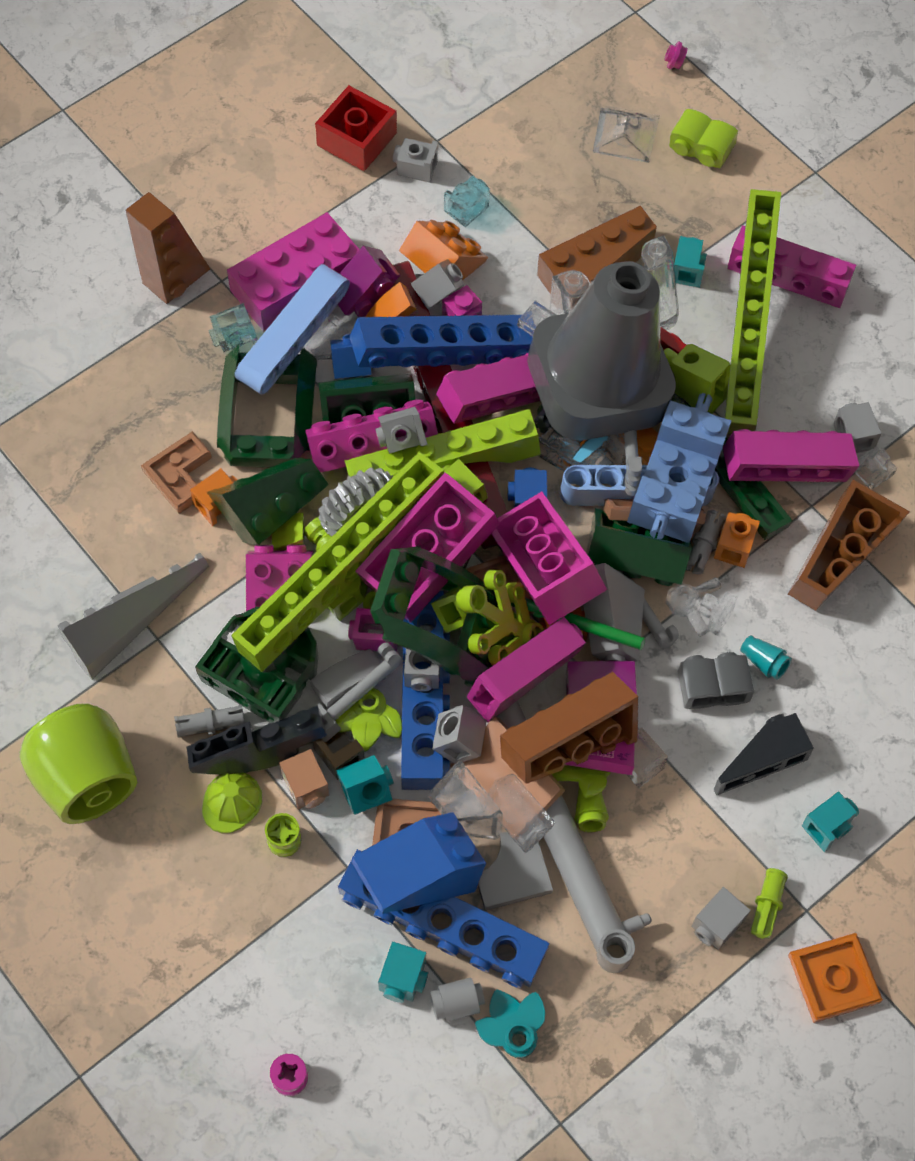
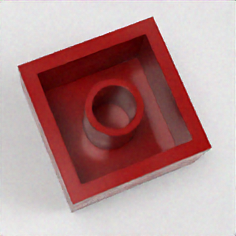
(356, 128)

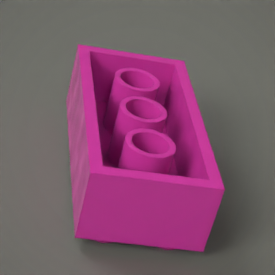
(278, 271)
(443, 522)
(547, 558)

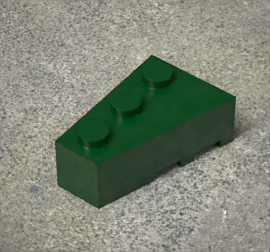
(268, 499)

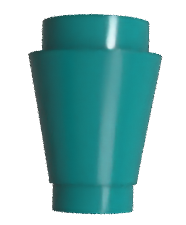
(766, 657)

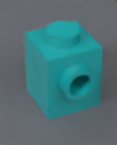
(403, 973)

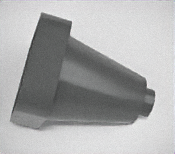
(604, 360)

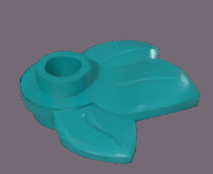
(512, 1018)

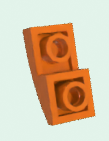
(393, 303)

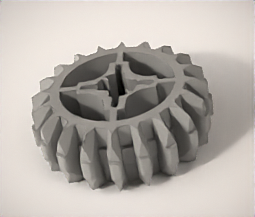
(350, 498)

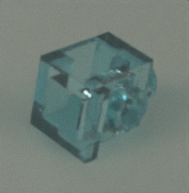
(467, 200)
(232, 328)

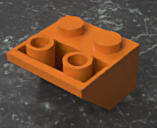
(437, 241)

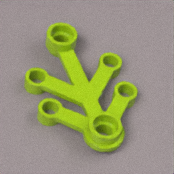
(474, 600)

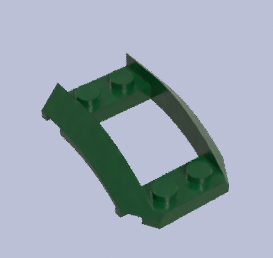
(266, 450)
(393, 601)

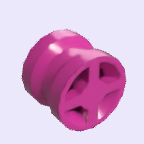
(292, 1081)

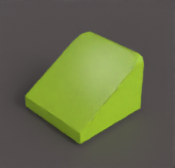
(289, 533)

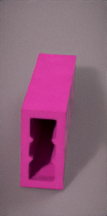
(525, 668)

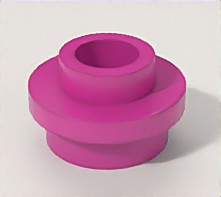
(675, 55)

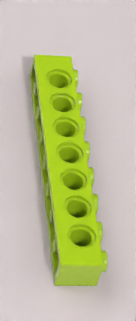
(752, 310)
(332, 566)

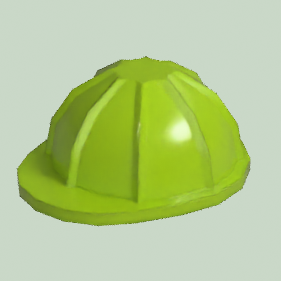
(231, 802)

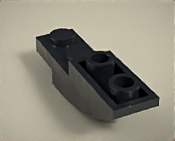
(247, 750)

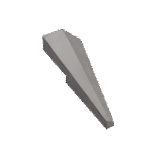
(114, 626)

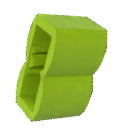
(703, 138)

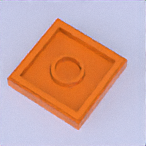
(835, 977)

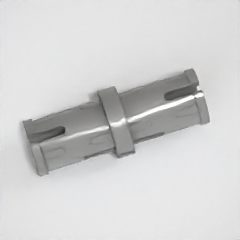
(705, 541)
(209, 721)

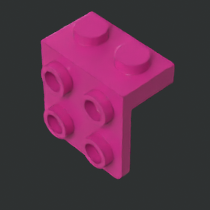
(270, 570)

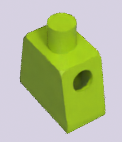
(698, 373)

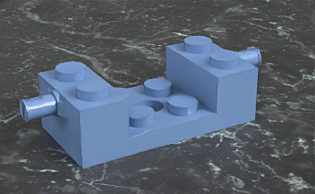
(688, 446)

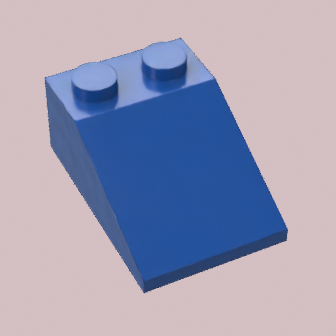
(421, 864)

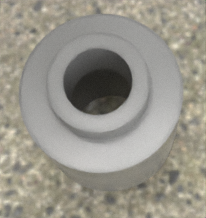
(457, 999)

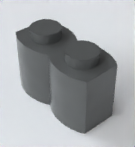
(715, 681)

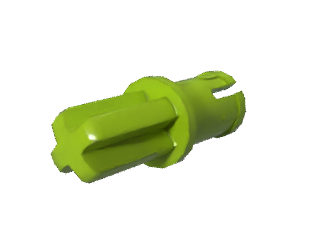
(769, 903)

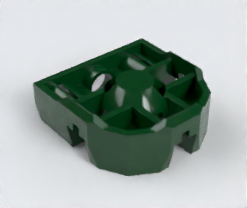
(277, 693)

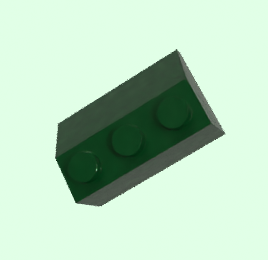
(364, 395)
(636, 551)

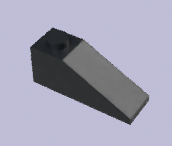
(774, 748)

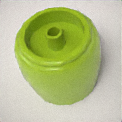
(78, 763)

